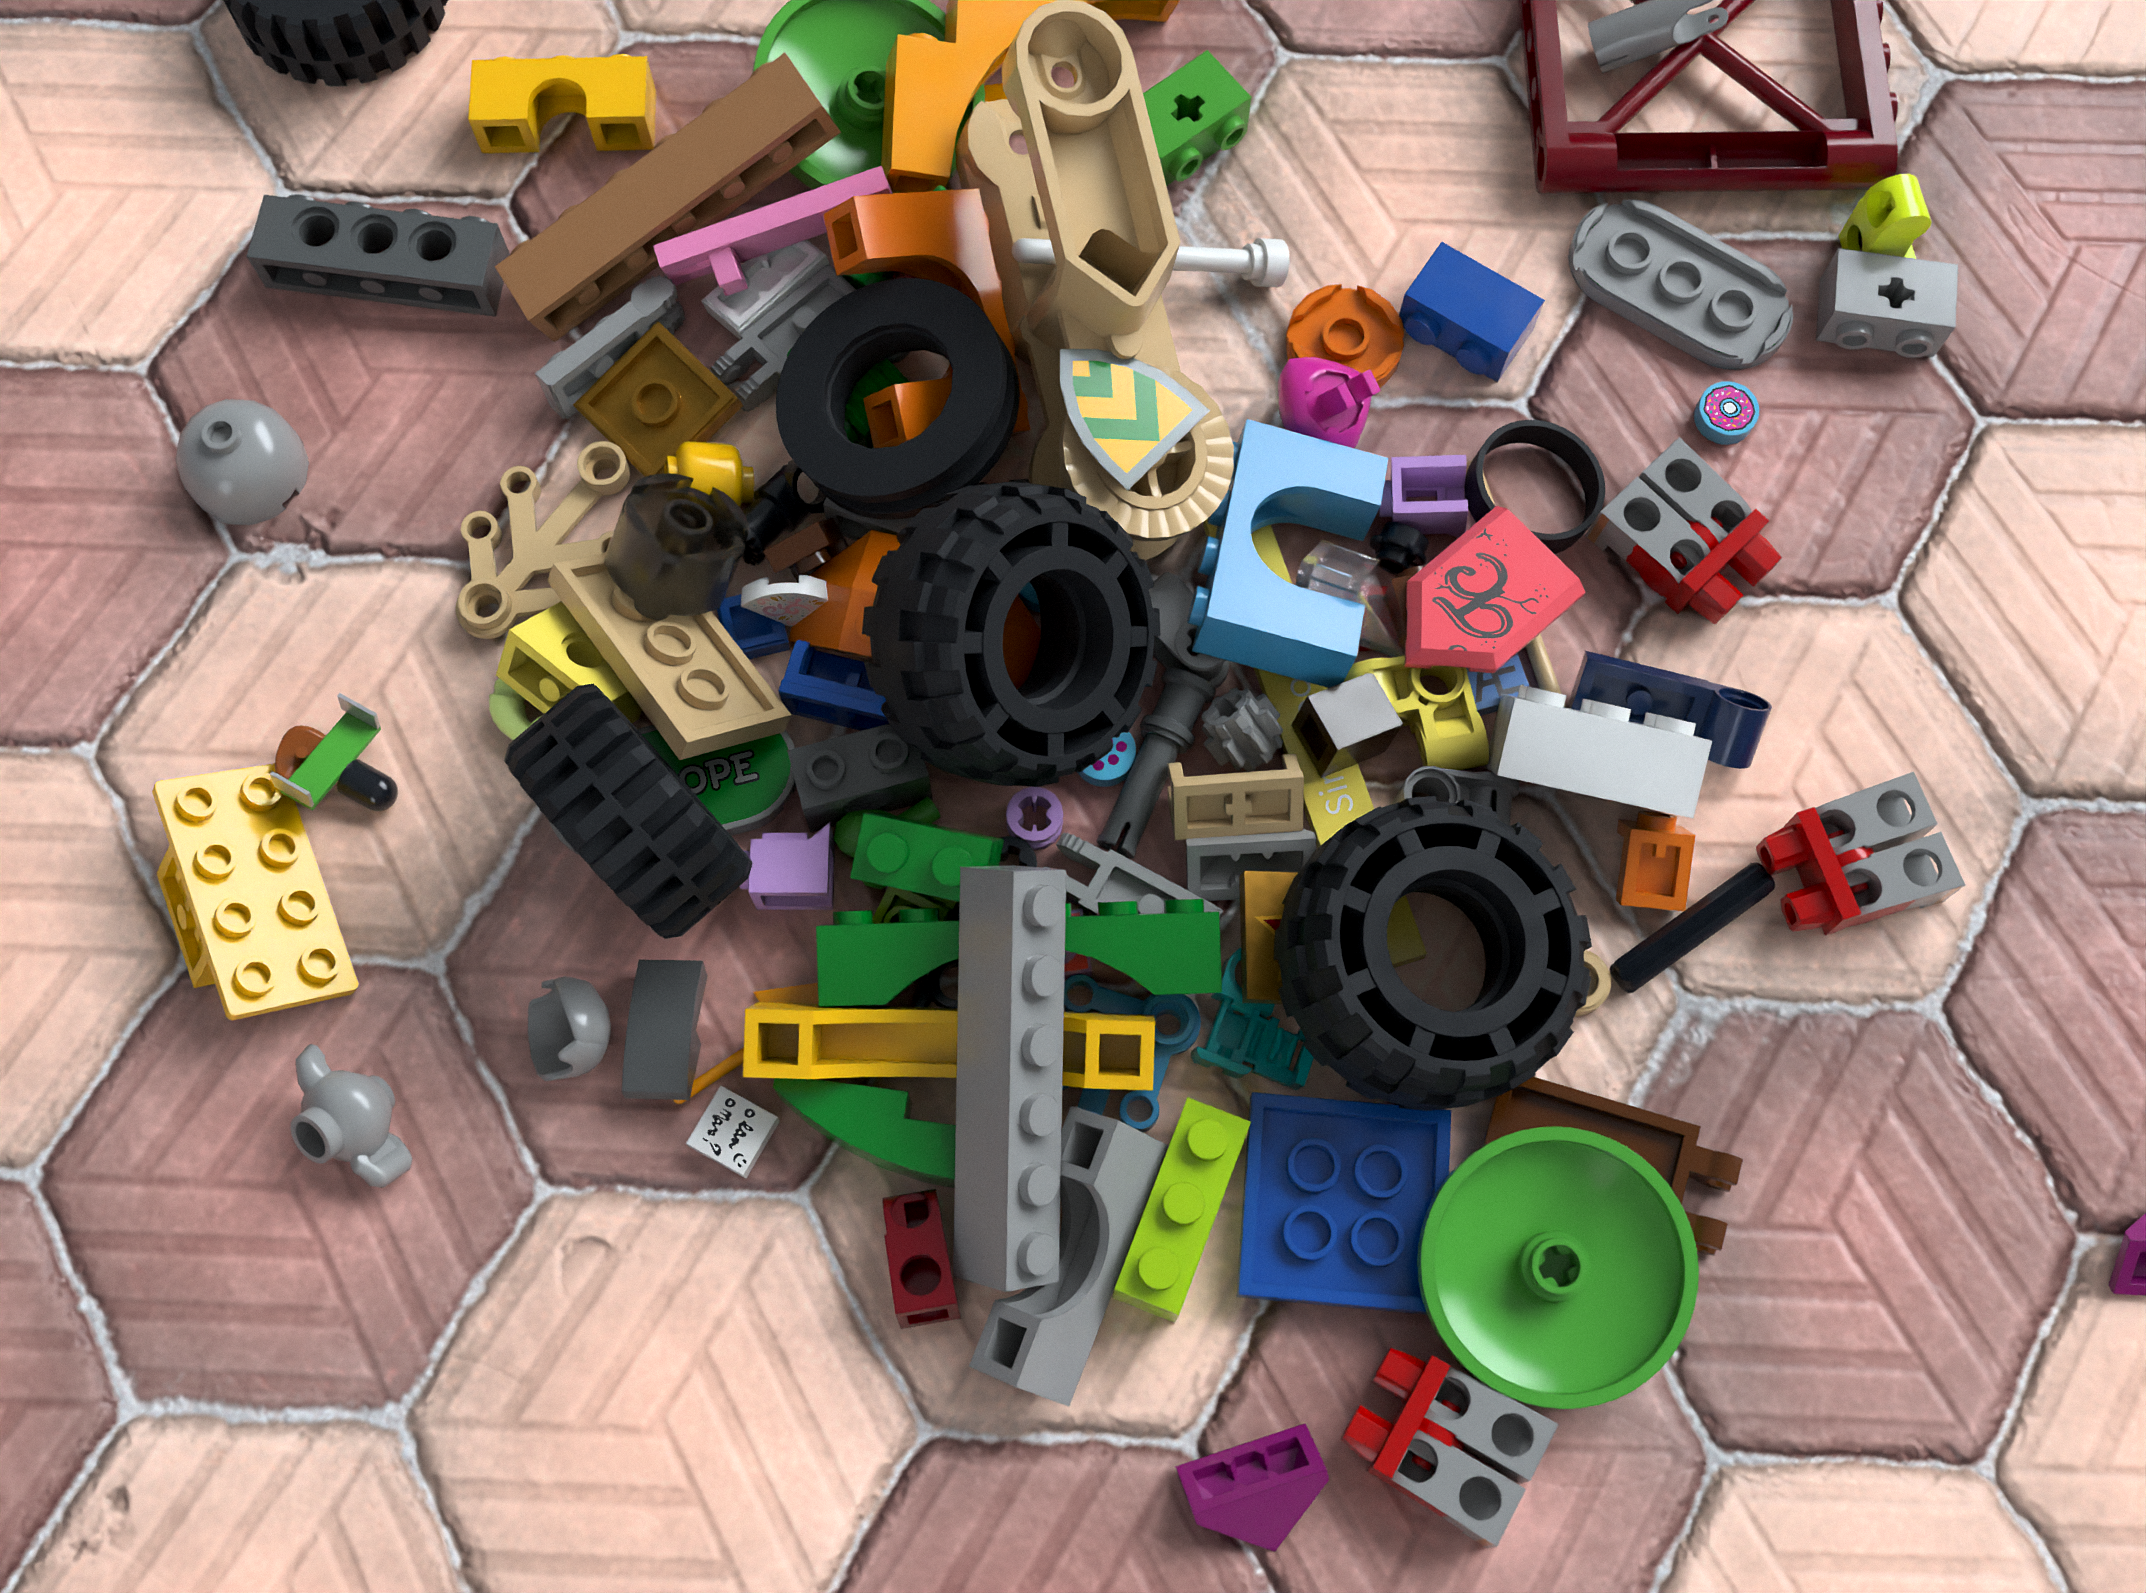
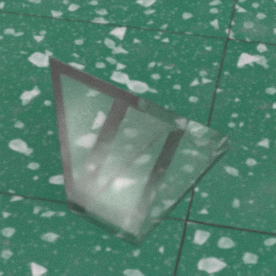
(1354, 578)

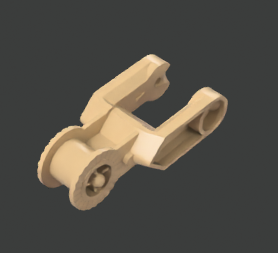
(1106, 208)

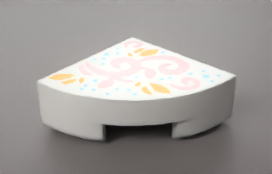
(785, 601)

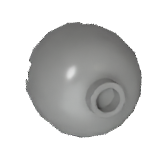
(241, 461)

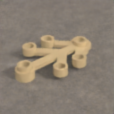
(533, 548)

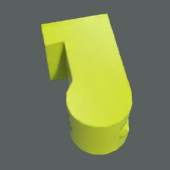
(1888, 218)

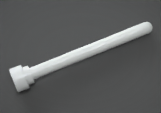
(1262, 262)

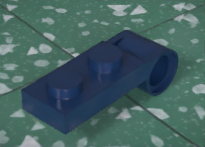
(1721, 713)

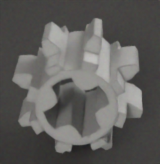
(1242, 729)

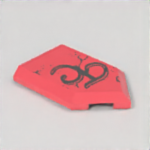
(1486, 597)

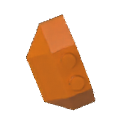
(849, 589)

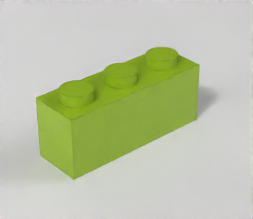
(1181, 1210)

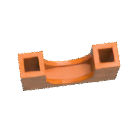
(931, 238)

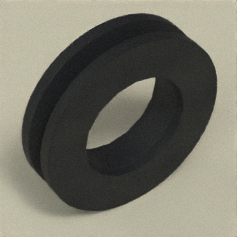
(845, 345)

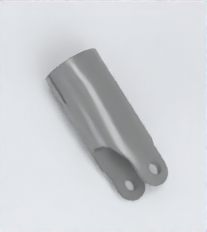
(1650, 30)

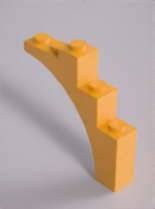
(936, 80)

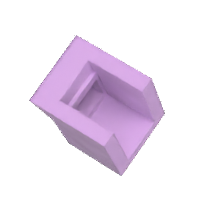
(1424, 478)
(792, 871)

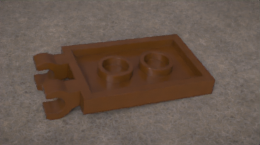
(1659, 1139)

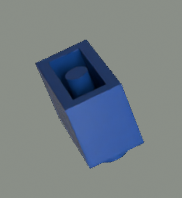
(1469, 312)

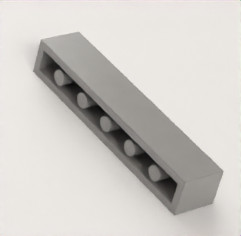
(1009, 1076)

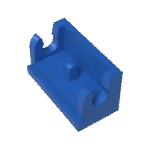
(830, 689)

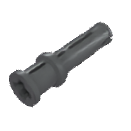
(1165, 736)

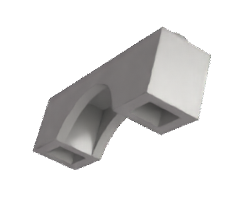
(1049, 1329)

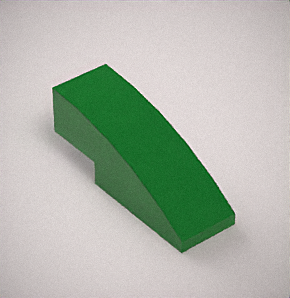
(875, 1127)

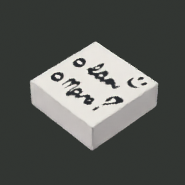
(733, 1131)

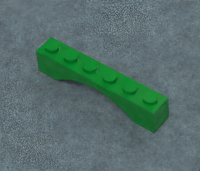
(1161, 951)

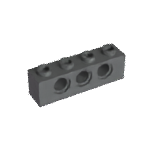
(289, 254)

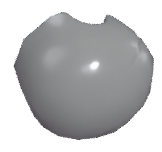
(567, 1029)

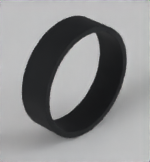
(1558, 441)

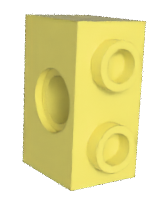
(552, 657)

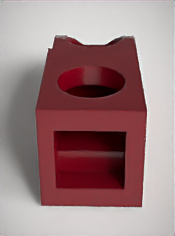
(919, 1260)

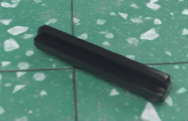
(1692, 927)

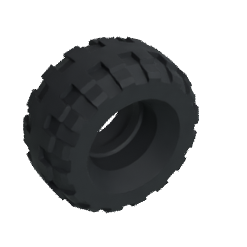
(944, 620)
(1358, 1008)

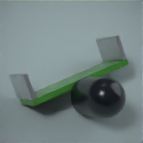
(337, 761)

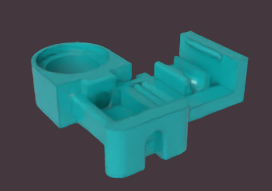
(1251, 1038)

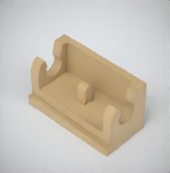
(1236, 802)

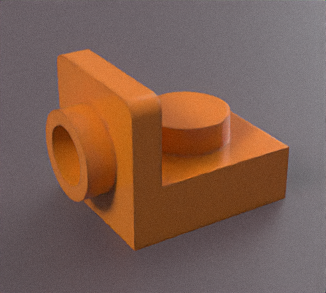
(1654, 862)

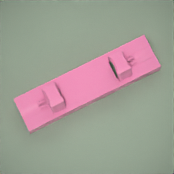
(759, 232)

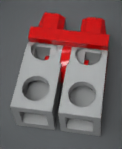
(1683, 530)
(1843, 860)
(1426, 1442)

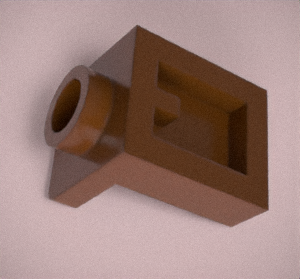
(807, 549)

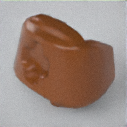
(295, 748)

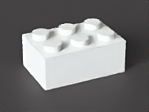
(1599, 751)

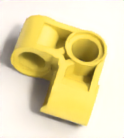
(1446, 725)

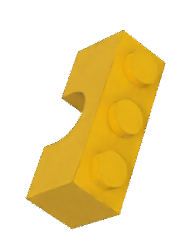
(519, 96)

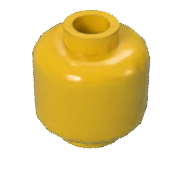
(713, 466)

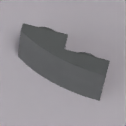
(662, 1030)

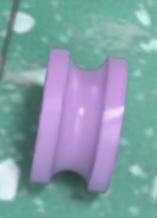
(1054, 816)

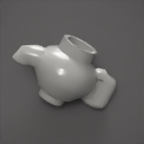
(347, 1120)

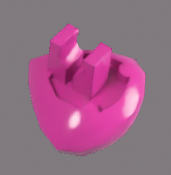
(1325, 399)

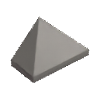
(1217, 862)

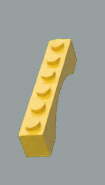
(922, 1042)

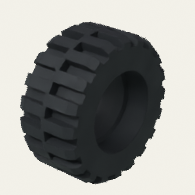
(336, 36)
(627, 812)

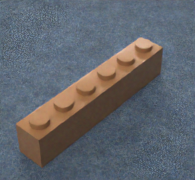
(671, 191)

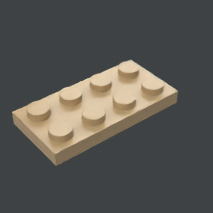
(677, 668)

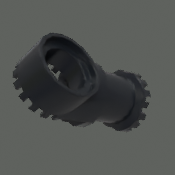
(776, 511)

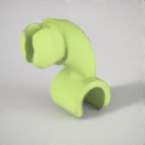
(508, 710)

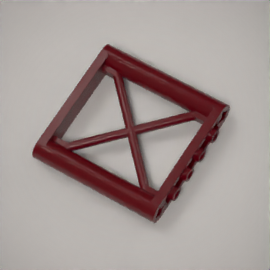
(1817, 157)

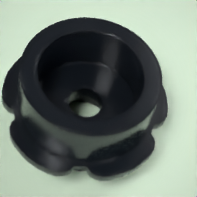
(1399, 547)

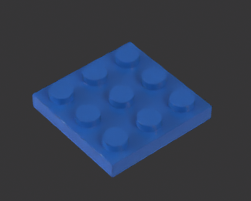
(1338, 1200)

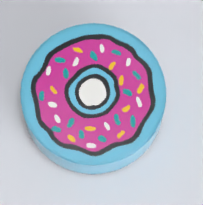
(1726, 413)

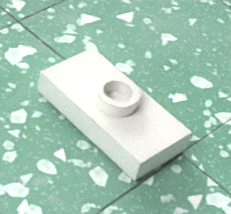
(769, 282)

